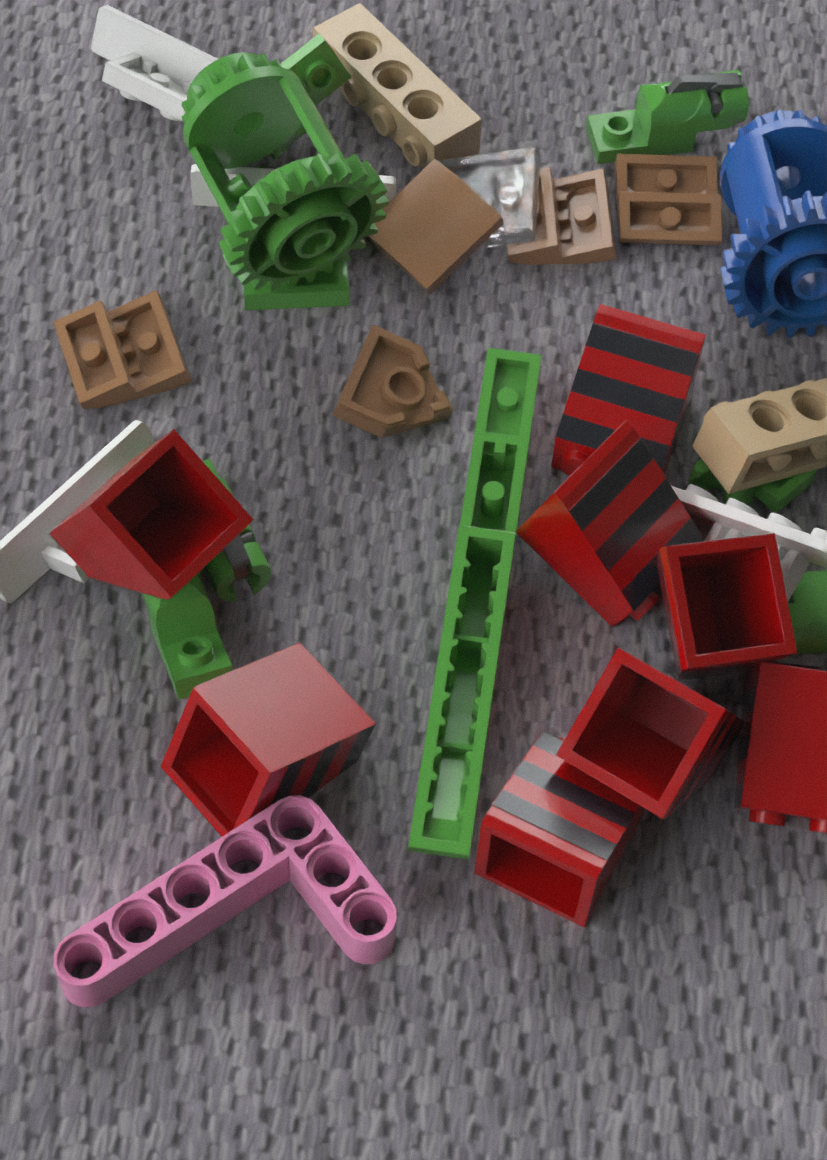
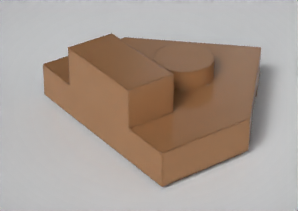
(391, 388)

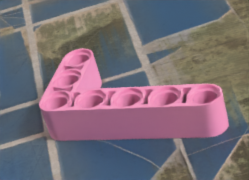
(228, 895)

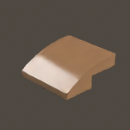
(668, 199)
(571, 222)
(434, 226)
(122, 351)

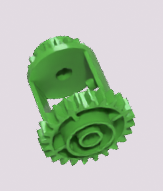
(297, 214)

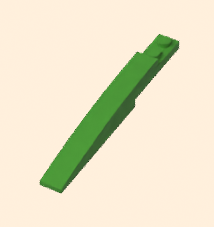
(475, 609)

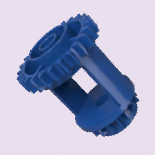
(779, 194)

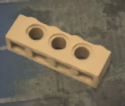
(400, 90)
(766, 436)

